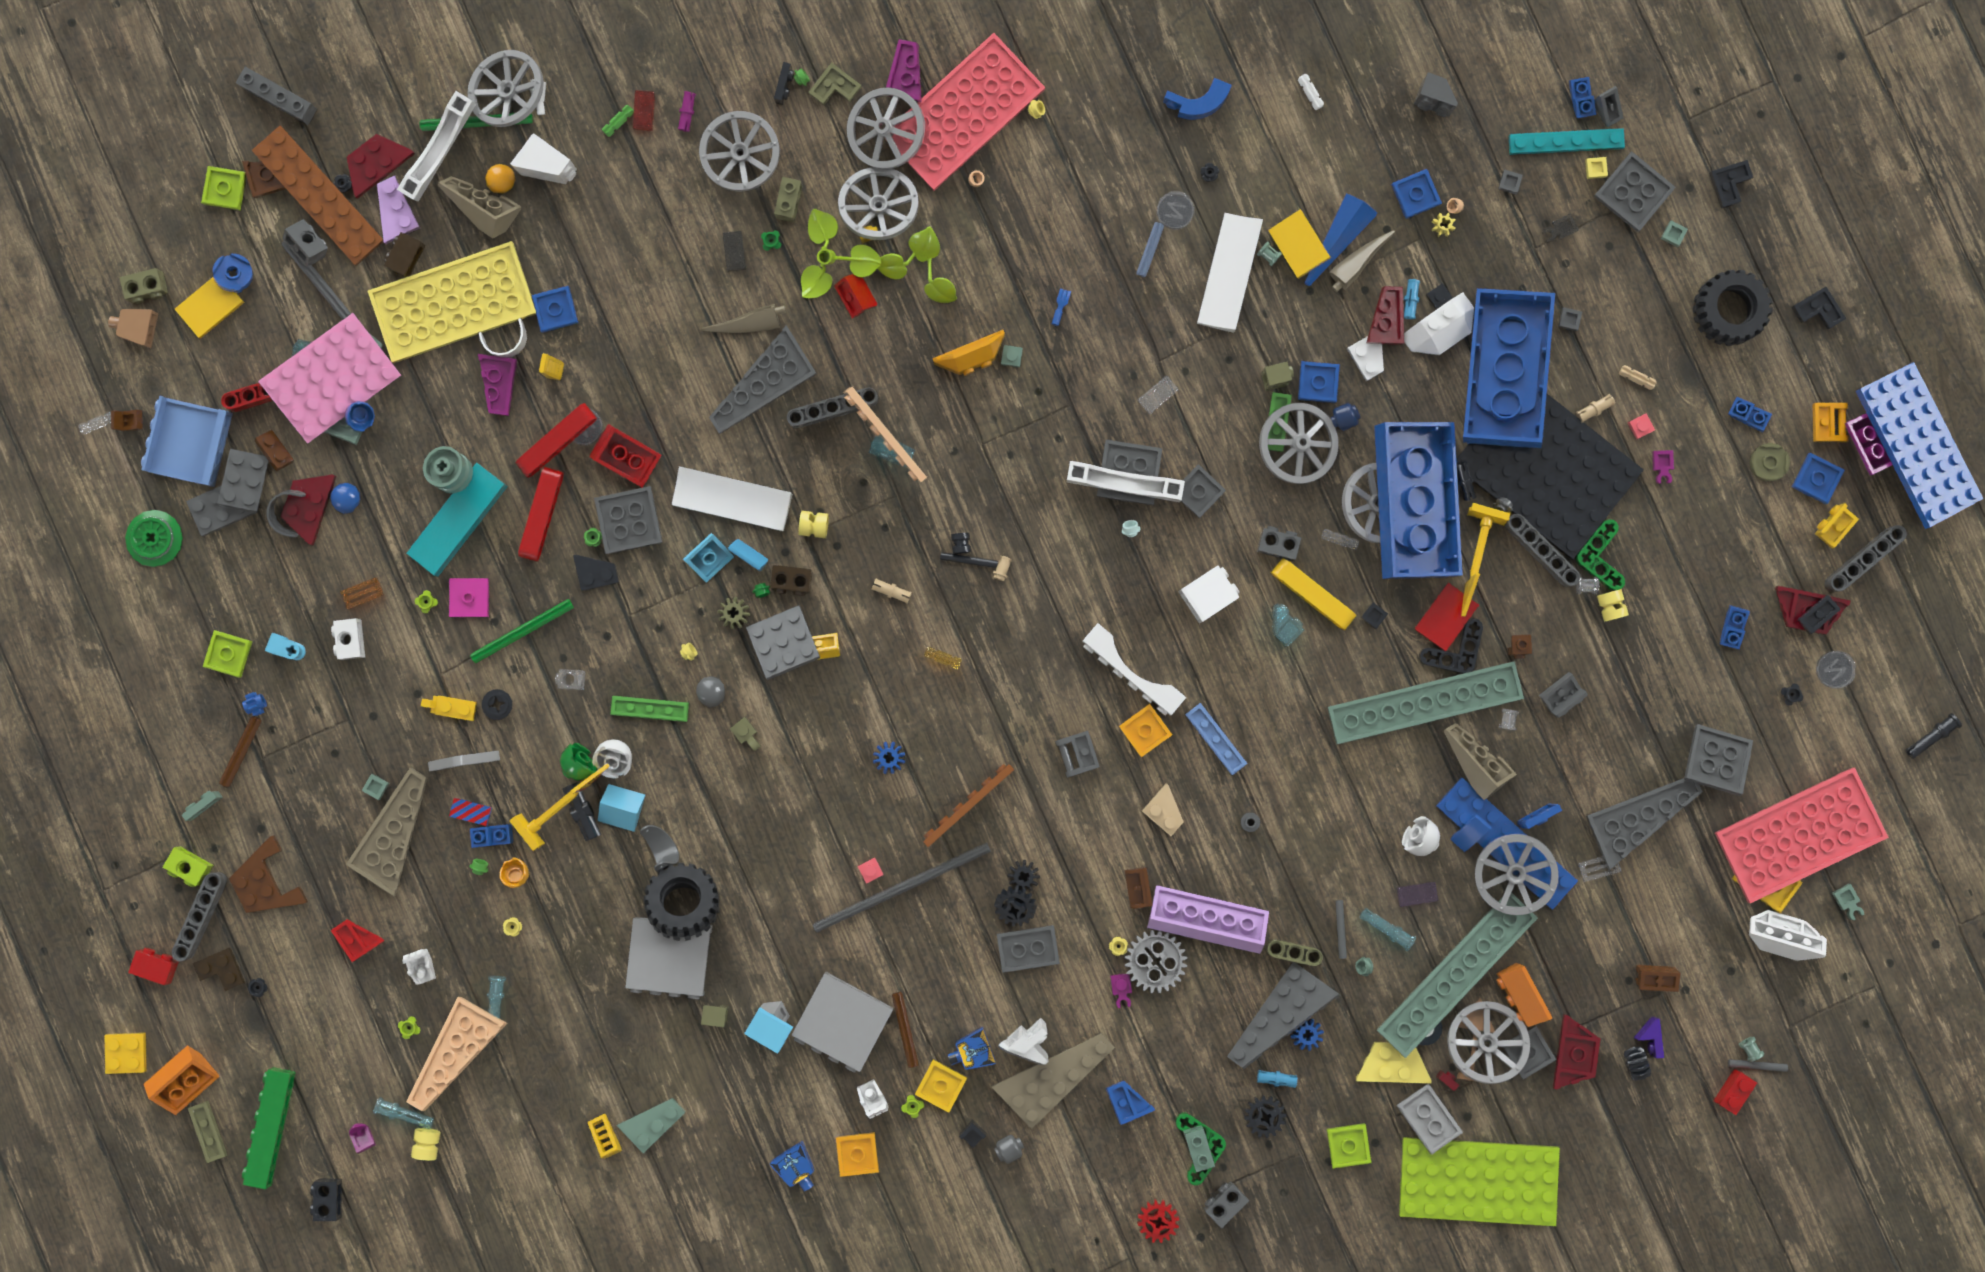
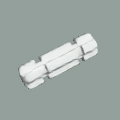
(1310, 91)

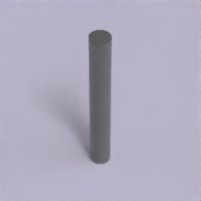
(1341, 929)
(1758, 1065)

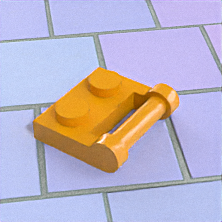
(1825, 422)

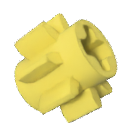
(1445, 220)

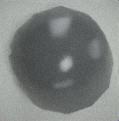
(710, 691)

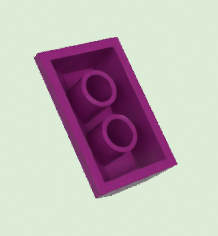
(1868, 444)

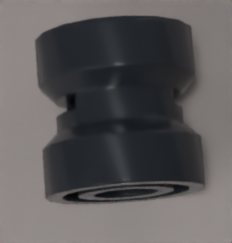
(961, 543)

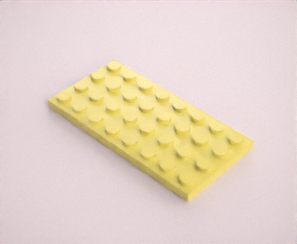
(452, 302)

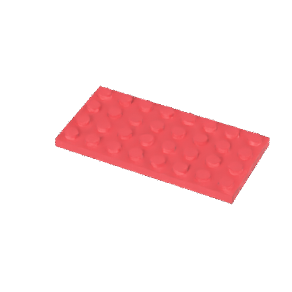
(968, 110)
(1801, 835)

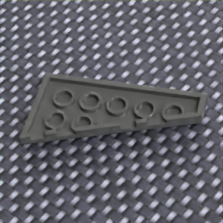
(770, 377)
(1631, 822)
(1285, 1010)

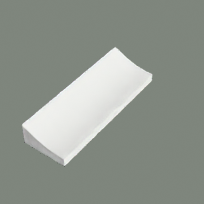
(1229, 272)
(731, 499)

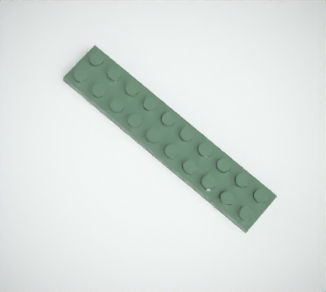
(1425, 702)
(1454, 977)

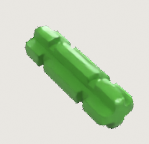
(618, 120)

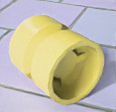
(813, 524)
(1612, 605)
(425, 1144)

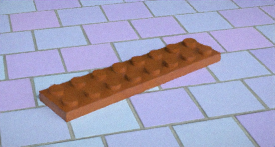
(318, 195)

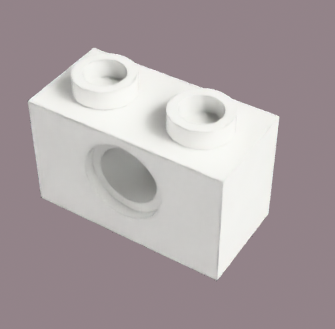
(355, 648)

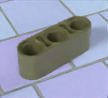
(1302, 957)

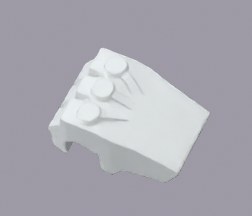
(419, 966)
(872, 1099)

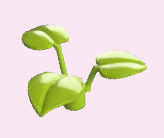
(924, 247)
(814, 279)

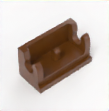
(1138, 887)
(1658, 978)

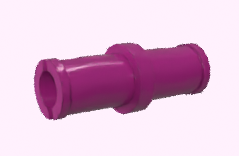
(686, 111)

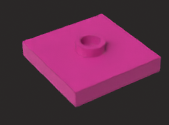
(469, 597)

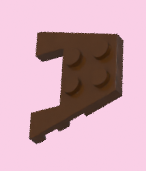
(256, 884)

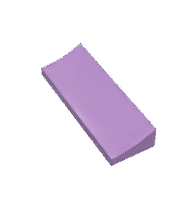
(1208, 919)

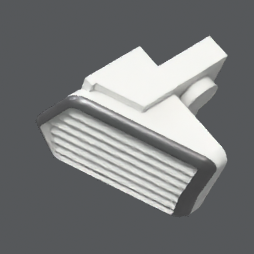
(1026, 1043)

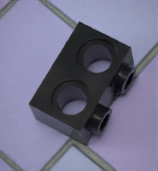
(332, 1200)

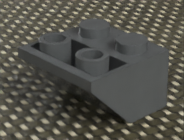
(1436, 96)

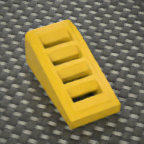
(551, 367)
(598, 1139)

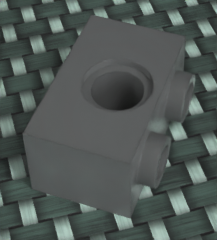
(307, 253)

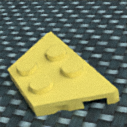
(1388, 1065)

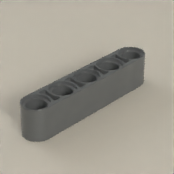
(823, 405)
(1551, 553)
(1873, 555)
(193, 923)

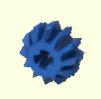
(882, 760)
(1312, 1028)

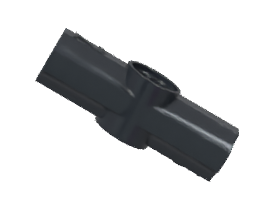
(583, 814)

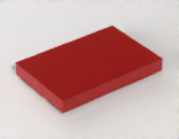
(1444, 619)

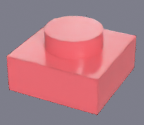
(1641, 426)
(870, 870)

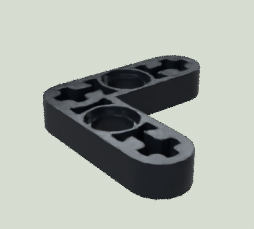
(1457, 658)

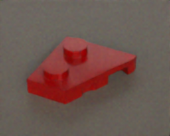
(355, 939)

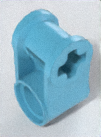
(283, 647)

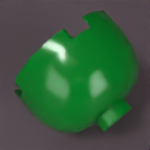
(576, 762)

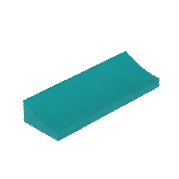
(456, 521)

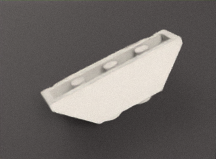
(1442, 327)
(1786, 936)

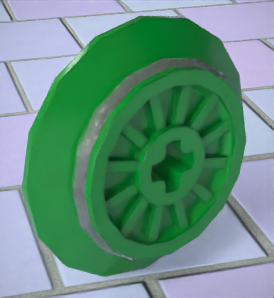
(167, 538)

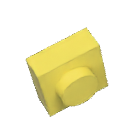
(1596, 168)

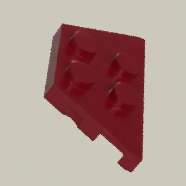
(374, 162)
(307, 512)
(1797, 602)
(1576, 1054)

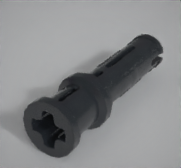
(1940, 730)

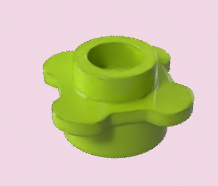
(420, 601)
(403, 1026)
(912, 1111)

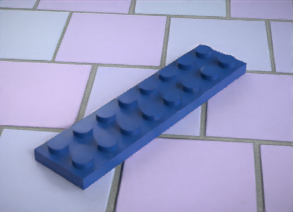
(1464, 803)

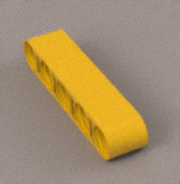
(1313, 594)

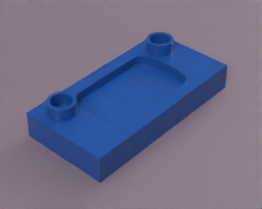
(1509, 368)
(1418, 500)

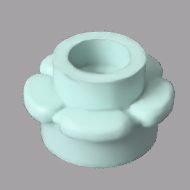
(1130, 528)

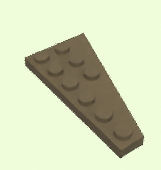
(386, 844)
(1044, 1086)

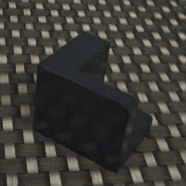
(972, 1133)

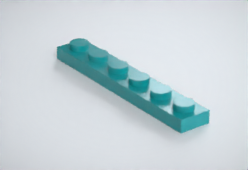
(1566, 141)

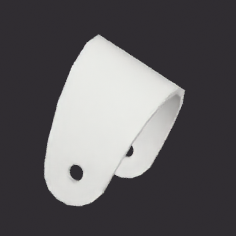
(518, 348)

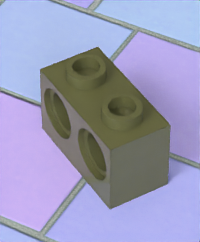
(788, 199)
(143, 280)
(1277, 376)

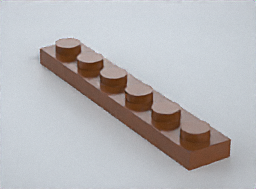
(960, 810)

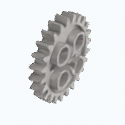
(1141, 972)

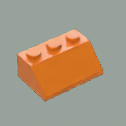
(1523, 995)
(180, 1080)

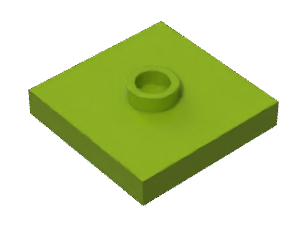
(224, 188)
(227, 654)
(1348, 1145)

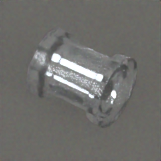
(1588, 585)
(1509, 719)

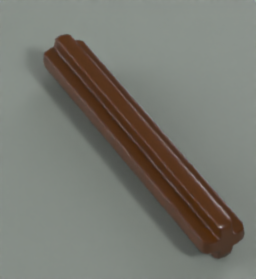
(240, 751)
(905, 1030)

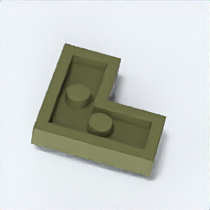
(834, 80)

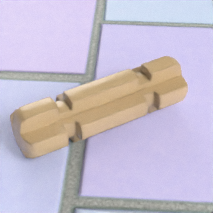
(1637, 377)

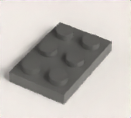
(243, 481)
(211, 516)
(1028, 948)

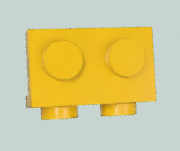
(1836, 525)

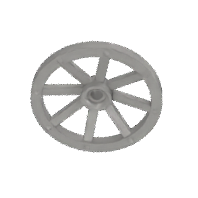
(506, 89)
(889, 129)
(739, 146)
(878, 201)
(1295, 445)
(1347, 508)
(1516, 879)
(1491, 1039)

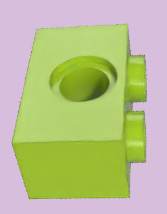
(198, 867)

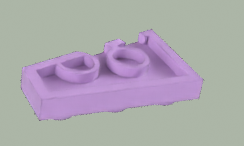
(394, 210)

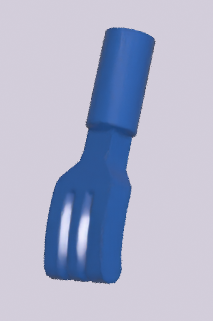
(1062, 301)

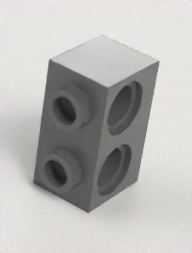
(1278, 548)
(1230, 1208)

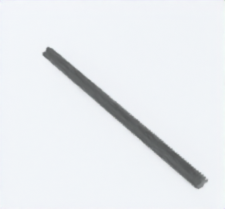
(885, 895)

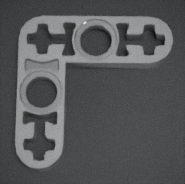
(463, 760)

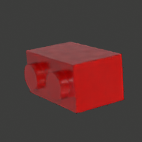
(153, 966)
(1735, 1092)

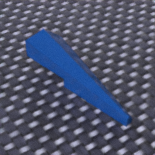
(1348, 223)

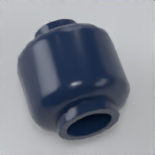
(1345, 416)

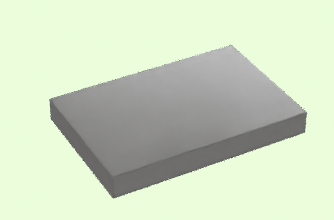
(1429, 1119)

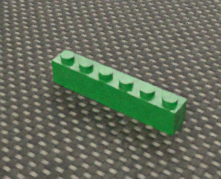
(269, 1128)

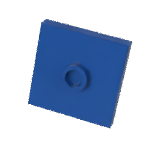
(1416, 193)
(555, 309)
(1318, 382)
(1818, 478)
(1539, 816)

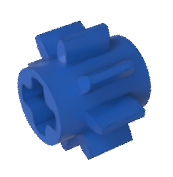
(254, 704)

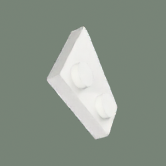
(1367, 358)

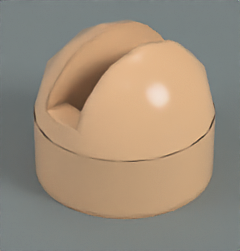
(979, 178)
(1452, 207)

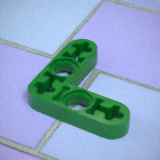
(1595, 560)
(1210, 1136)

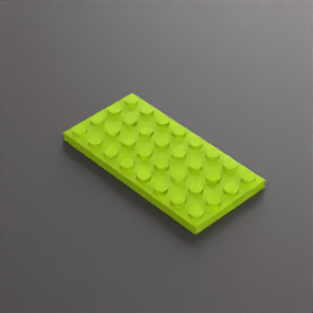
(1480, 1182)

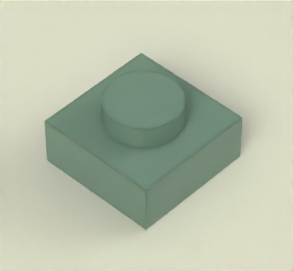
(1674, 233)
(1011, 356)
(375, 786)

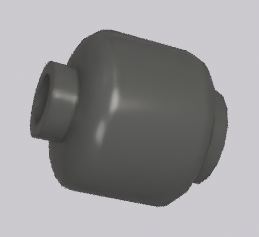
(1009, 1149)

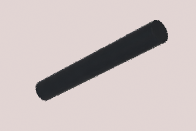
(968, 560)

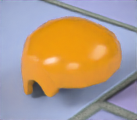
(500, 178)
(514, 873)

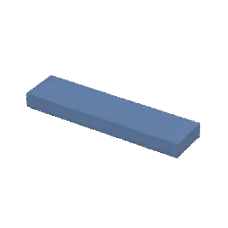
(1216, 739)

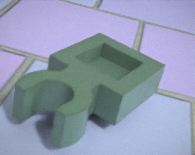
(1847, 899)

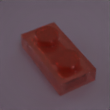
(643, 110)

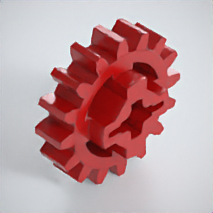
(1166, 1223)

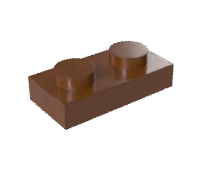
(274, 450)

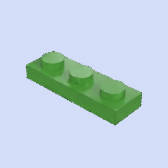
(1276, 432)

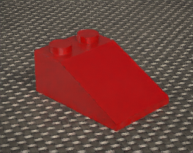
(625, 455)

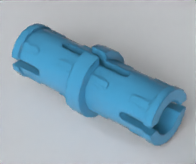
(1411, 299)
(1277, 1078)

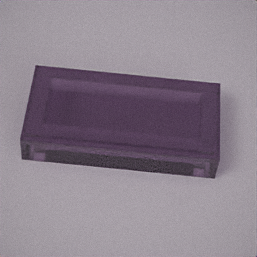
(1417, 894)

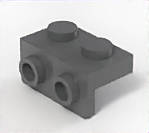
(1563, 695)

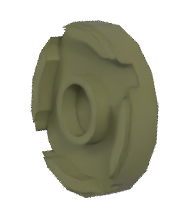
(1769, 462)

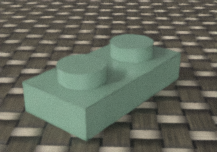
(195, 809)

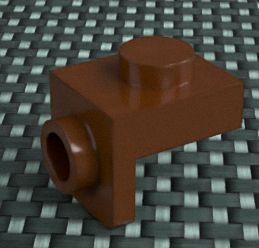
(126, 420)
(1520, 646)

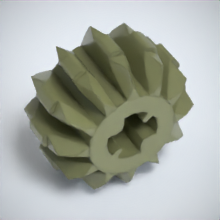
(730, 607)

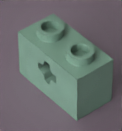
(1199, 1148)

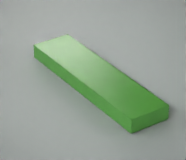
(649, 708)

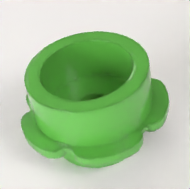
(801, 77)
(593, 532)
(479, 866)

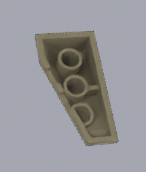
(485, 211)
(1481, 768)

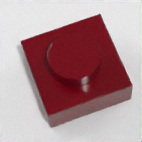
(1448, 1079)

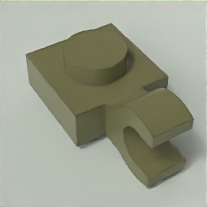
(744, 732)

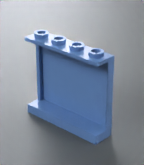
(186, 441)

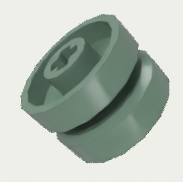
(447, 469)

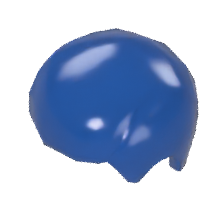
(359, 416)
(345, 498)

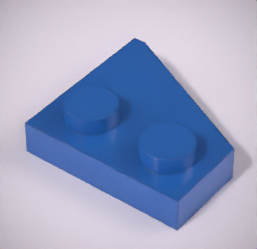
(1127, 1102)

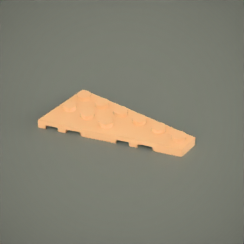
(878, 428)
(459, 1042)

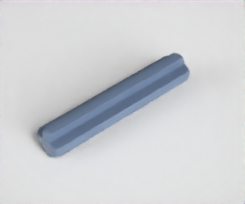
(1150, 249)

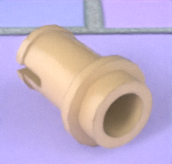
(1002, 568)

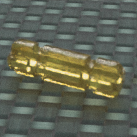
(942, 657)

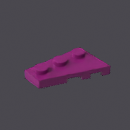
(906, 70)
(498, 380)

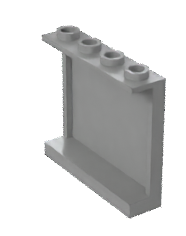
(666, 964)
(842, 1022)

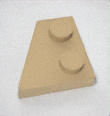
(1164, 811)

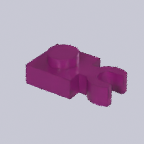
(1663, 462)
(1120, 986)

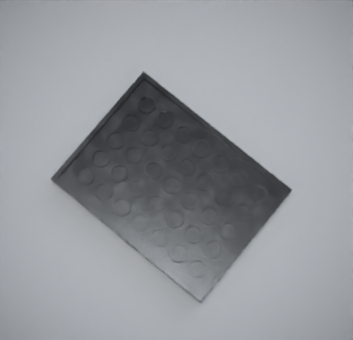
(1561, 486)

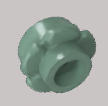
(1364, 966)

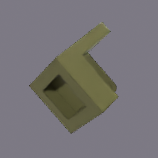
(714, 1015)

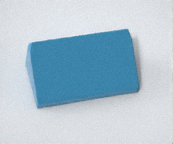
(748, 554)

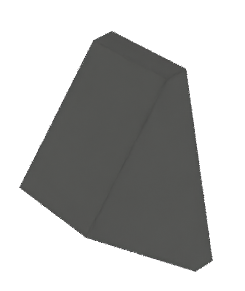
(1609, 107)

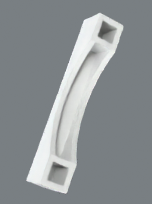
(425, 167)
(1125, 482)
(1102, 643)

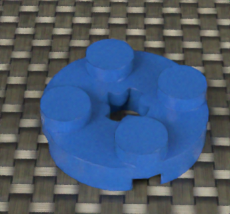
(235, 283)

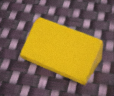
(827, 645)

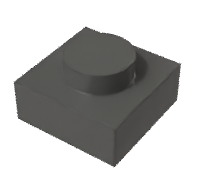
(1510, 182)
(1570, 319)

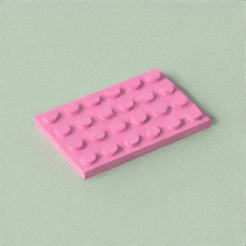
(328, 377)

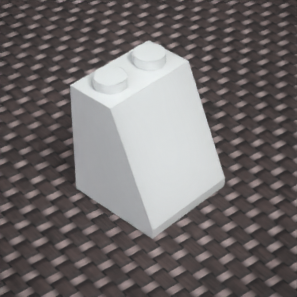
(543, 162)
(1209, 593)

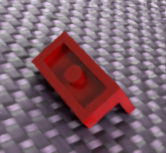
(855, 294)

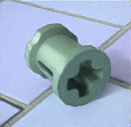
(1269, 253)
(1751, 1049)

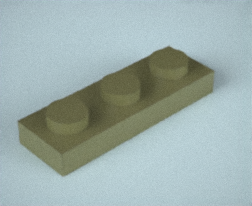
(207, 1131)

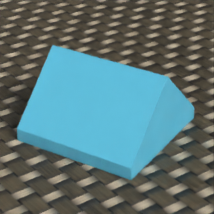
(708, 557)
(620, 807)
(768, 1030)

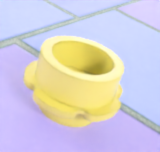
(1036, 109)
(688, 651)
(507, 927)
(1118, 941)

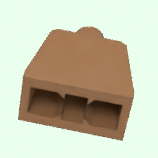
(135, 325)

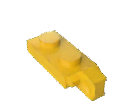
(451, 707)

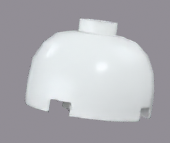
(616, 755)
(1422, 837)

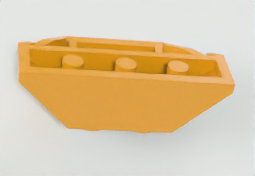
(971, 356)

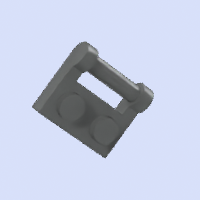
(1083, 750)

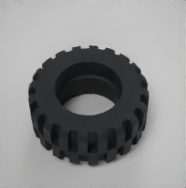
(1753, 294)
(675, 878)

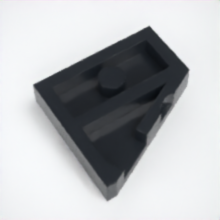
(595, 573)

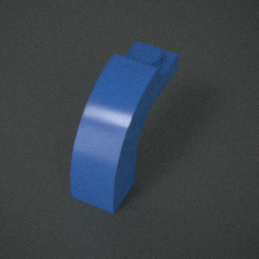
(1202, 107)

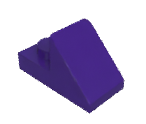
(1652, 1032)

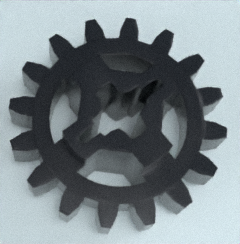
(1014, 907)
(1258, 1120)

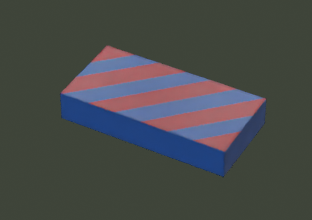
(470, 811)

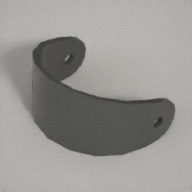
(271, 513)
(661, 846)

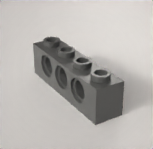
(276, 95)

